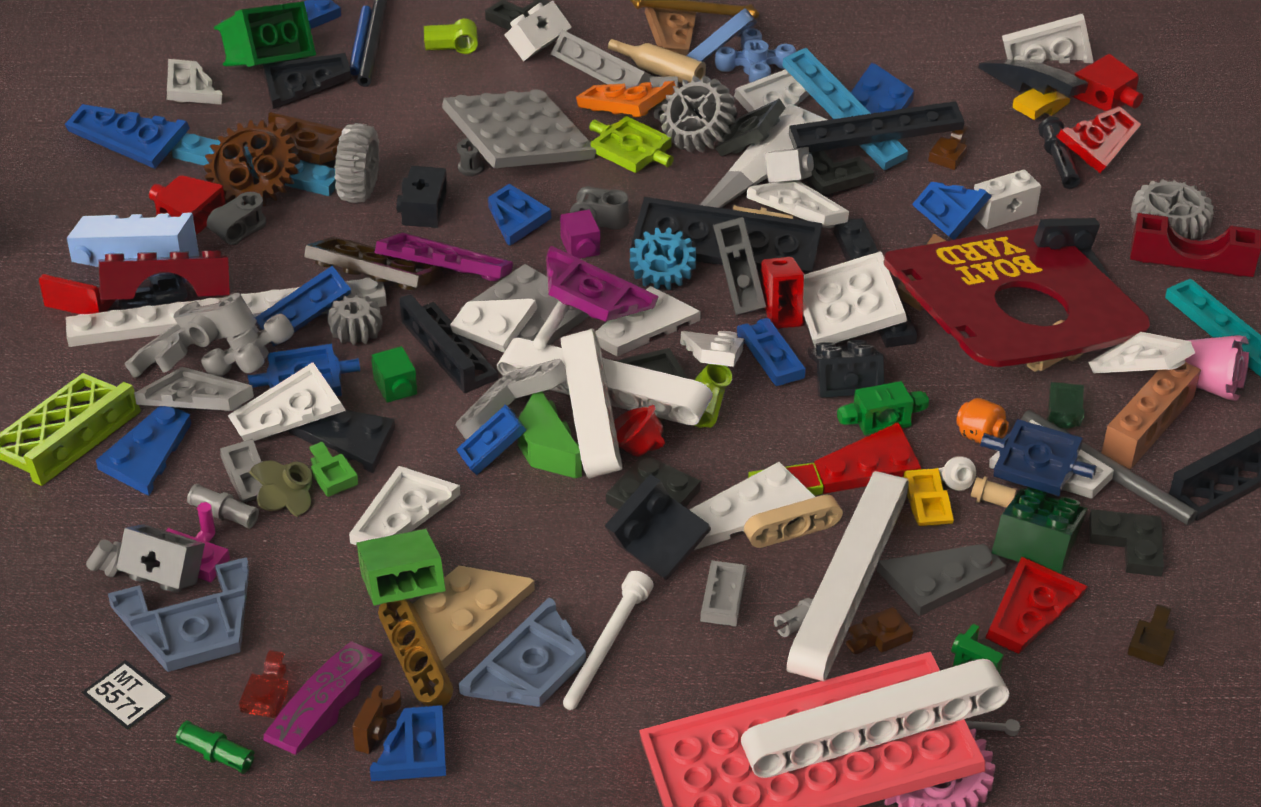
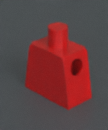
(1109, 84)
(188, 196)
(783, 281)

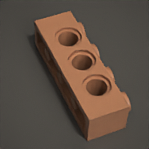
(1150, 414)

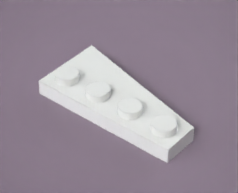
(759, 493)

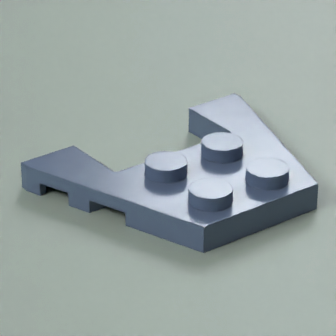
(192, 629)

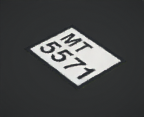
(126, 694)

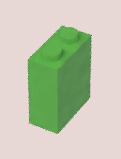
(400, 566)

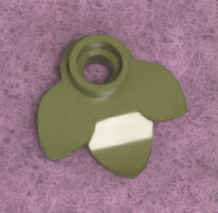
(280, 489)

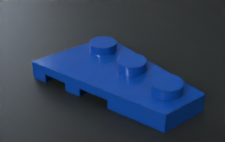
(144, 449)

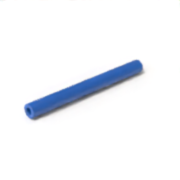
(360, 40)

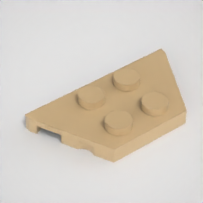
(469, 607)

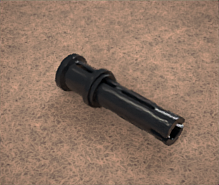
(1068, 173)

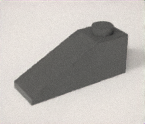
(740, 266)

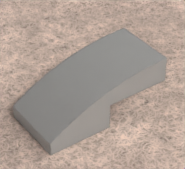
(238, 462)

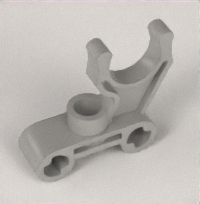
(194, 326)

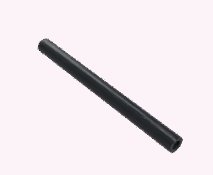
(371, 43)

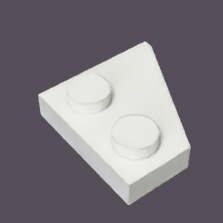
(190, 84)

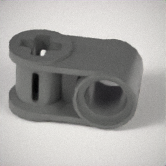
(607, 206)
(237, 221)

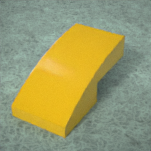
(1034, 103)
(927, 498)

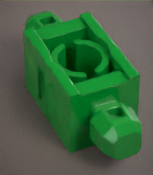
(882, 407)

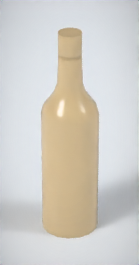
(660, 60)

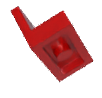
(72, 296)

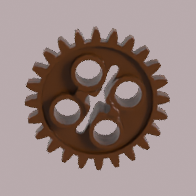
(277, 155)

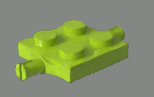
(631, 144)

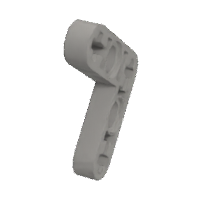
(507, 388)

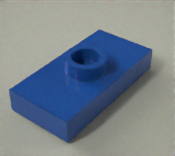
(491, 439)

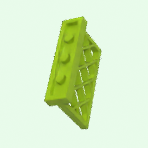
(70, 438)

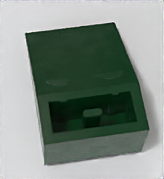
(1039, 528)

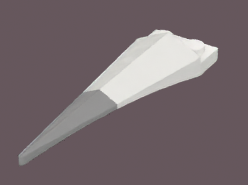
(751, 165)

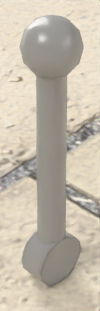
(1011, 726)

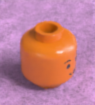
(981, 417)

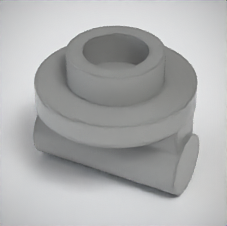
(105, 557)

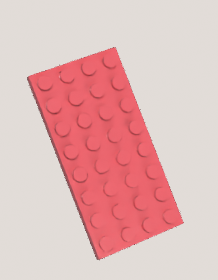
(704, 763)

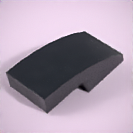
(161, 291)

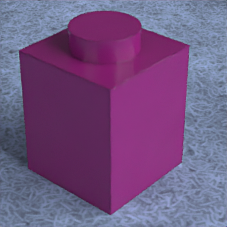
(580, 234)

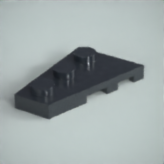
(302, 77)
(351, 434)

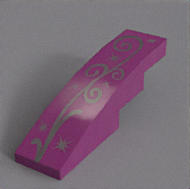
(318, 701)

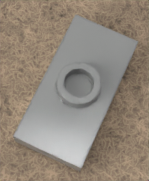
(723, 593)

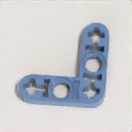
(734, 27)

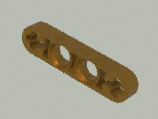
(416, 649)

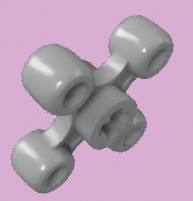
(249, 347)

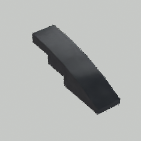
(1028, 75)

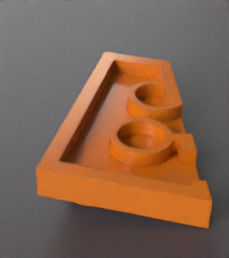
(619, 100)

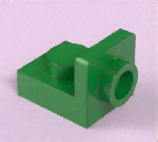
(968, 649)

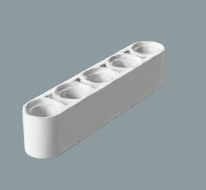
(591, 404)

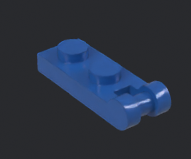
(772, 351)

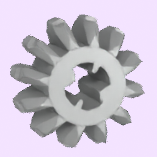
(355, 319)

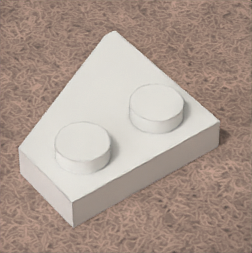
(493, 321)

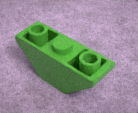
(548, 440)

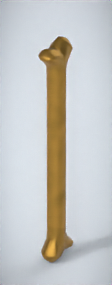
(695, 6)

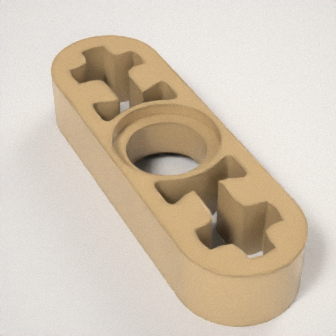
(772, 527)

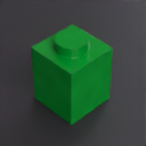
(394, 374)

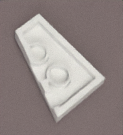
(1056, 40)
(714, 349)
(287, 405)
(403, 504)

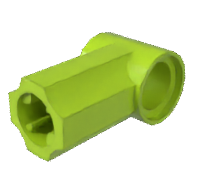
(450, 36)
(716, 379)

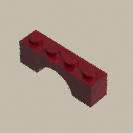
(1230, 253)
(122, 277)

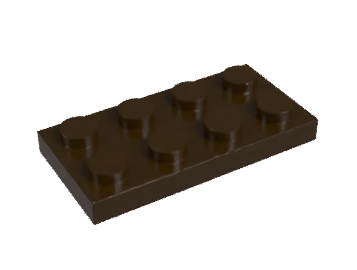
(361, 258)

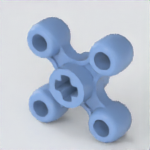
(753, 57)

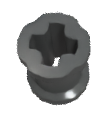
(469, 157)

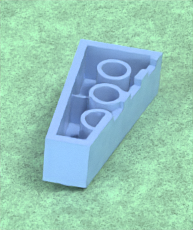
(110, 234)

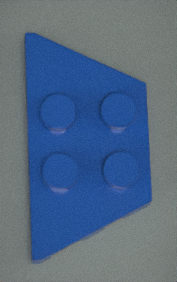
(882, 91)

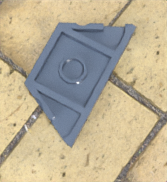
(528, 662)

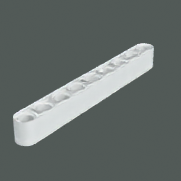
(847, 577)

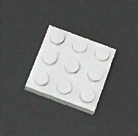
(850, 300)

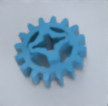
(662, 258)

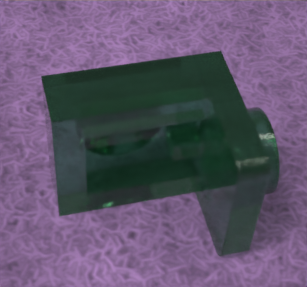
(1065, 405)

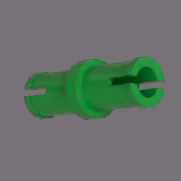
(215, 747)

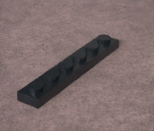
(877, 127)
(856, 243)

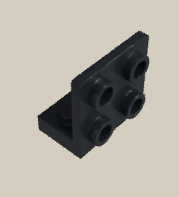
(1070, 232)
(846, 367)
(656, 528)

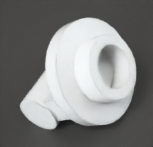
(958, 473)

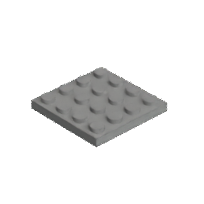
(518, 128)

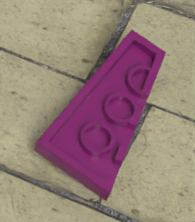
(443, 255)

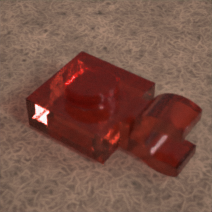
(266, 692)

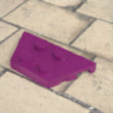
(593, 289)

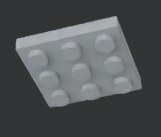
(531, 284)

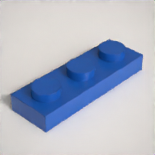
(308, 300)

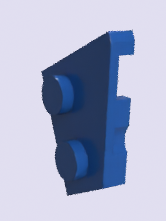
(950, 206)

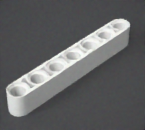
(628, 385)
(874, 718)

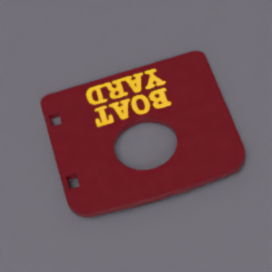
(963, 275)

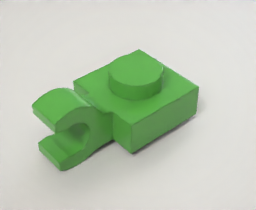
(330, 472)

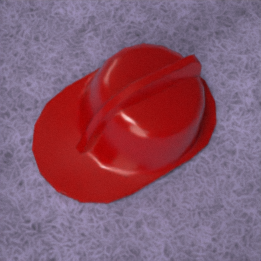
(639, 431)

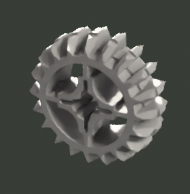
(712, 103)
(357, 162)
(1186, 208)

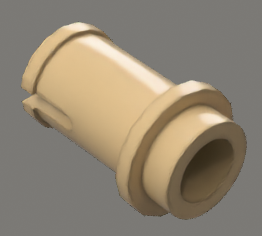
(992, 492)

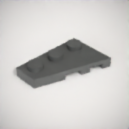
(940, 576)

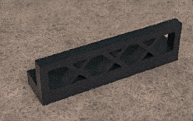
(445, 350)
(1220, 468)

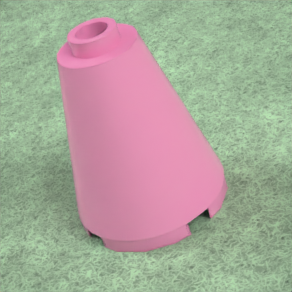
(1221, 364)

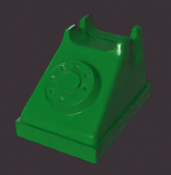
(267, 35)

